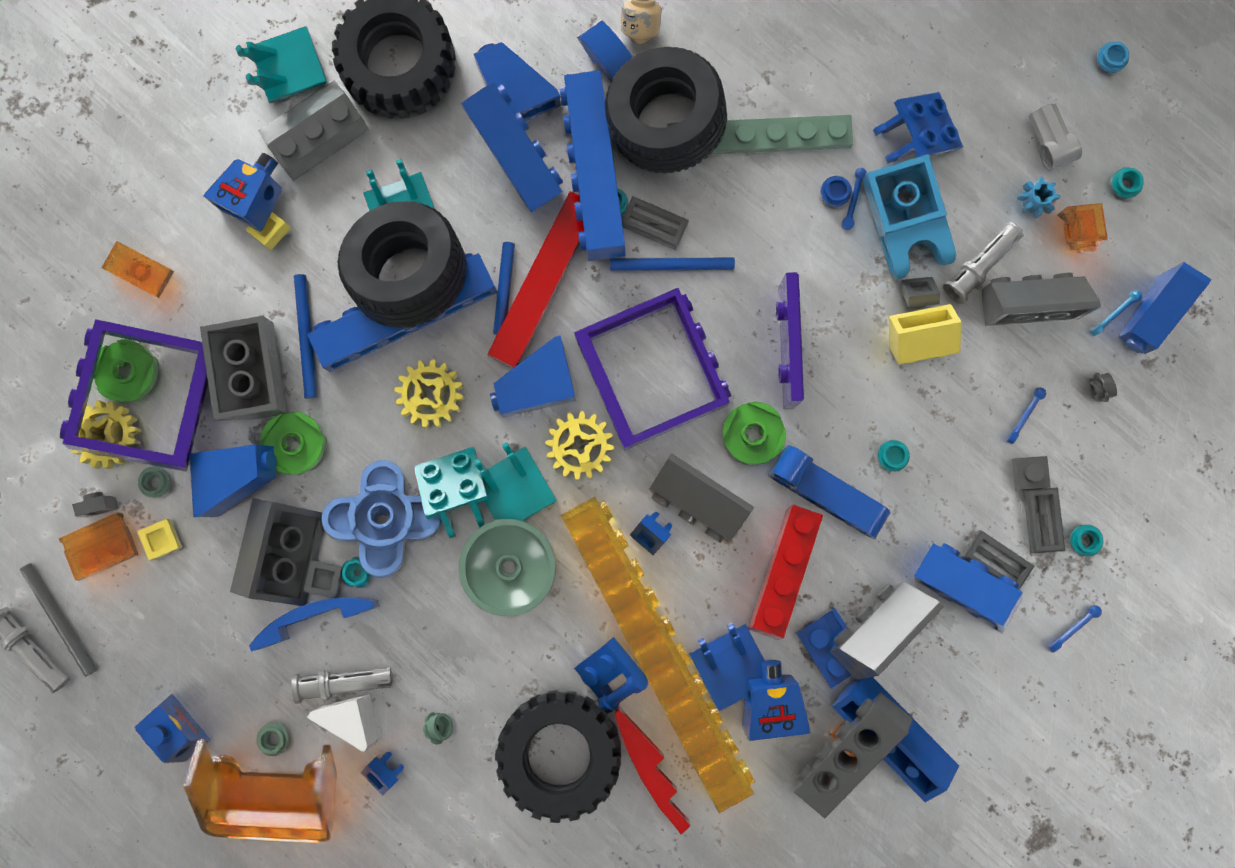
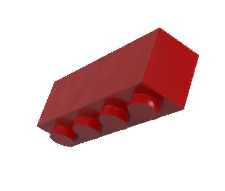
(785, 572)

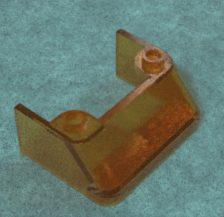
(261, 804)

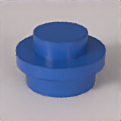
(836, 191)

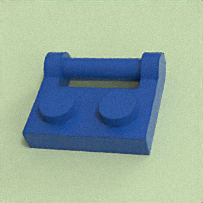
(606, 665)

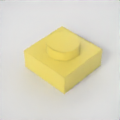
(272, 232)
(159, 539)

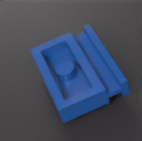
(818, 641)

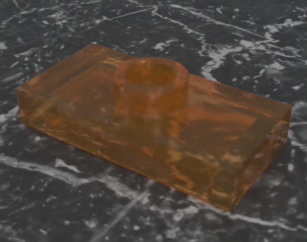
(137, 269)

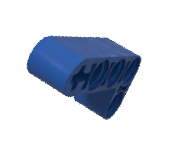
(829, 493)

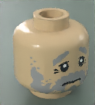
(641, 20)

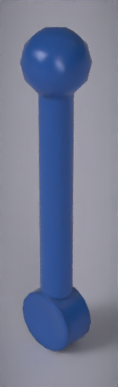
(848, 222)
(1039, 394)
(1094, 612)

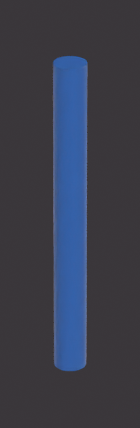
(649, 264)
(304, 327)

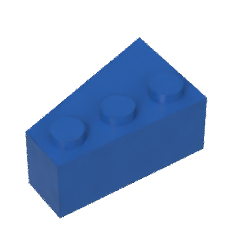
(969, 585)

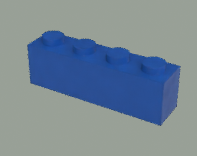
(512, 147)
(916, 757)

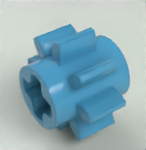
(1044, 191)

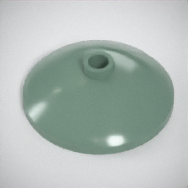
(484, 573)

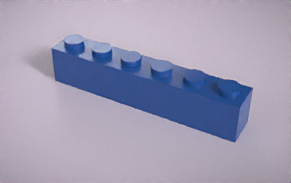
(594, 166)
(357, 335)

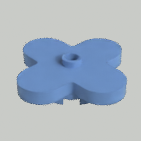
(356, 519)

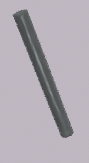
(58, 619)

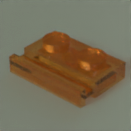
(98, 546)

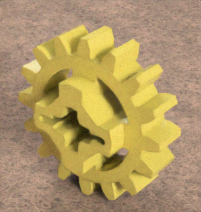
(419, 402)
(115, 426)
(594, 441)

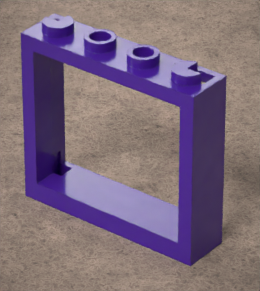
(695, 337)
(79, 397)

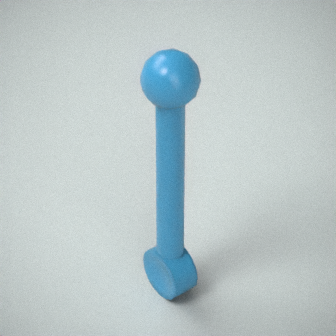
(1134, 296)

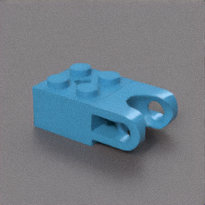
(910, 223)

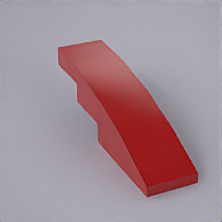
(645, 758)

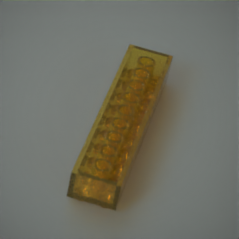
(661, 661)

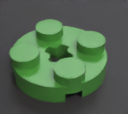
(142, 366)
(771, 429)
(311, 442)

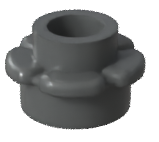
(1103, 387)

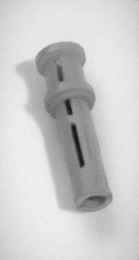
(975, 271)
(17, 640)
(329, 684)

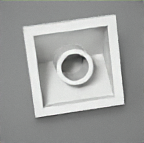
(349, 720)

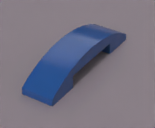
(277, 630)

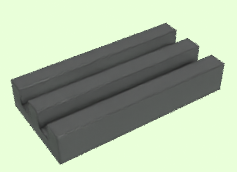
(648, 233)
(1043, 520)
(975, 546)

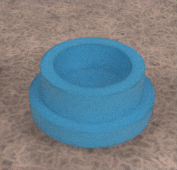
(1113, 57)

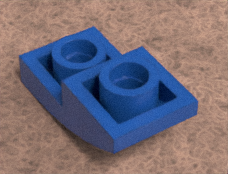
(605, 48)

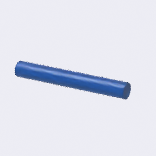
(504, 285)

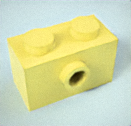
(924, 334)

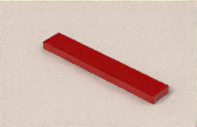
(538, 286)

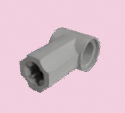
(1057, 144)

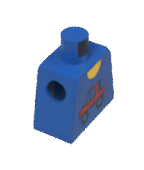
(247, 191)
(773, 705)
(170, 730)

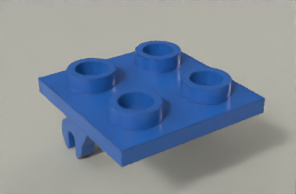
(928, 126)
(728, 664)

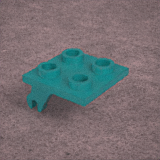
(284, 64)
(410, 189)
(451, 484)
(515, 486)

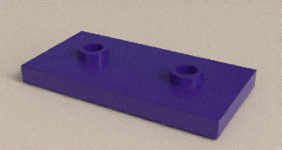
(791, 367)

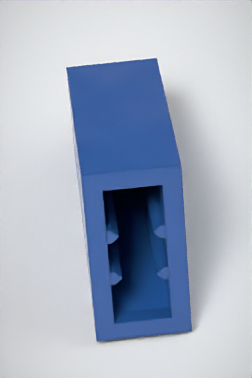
(527, 88)
(1163, 307)
(535, 383)
(229, 476)

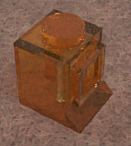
(1084, 227)

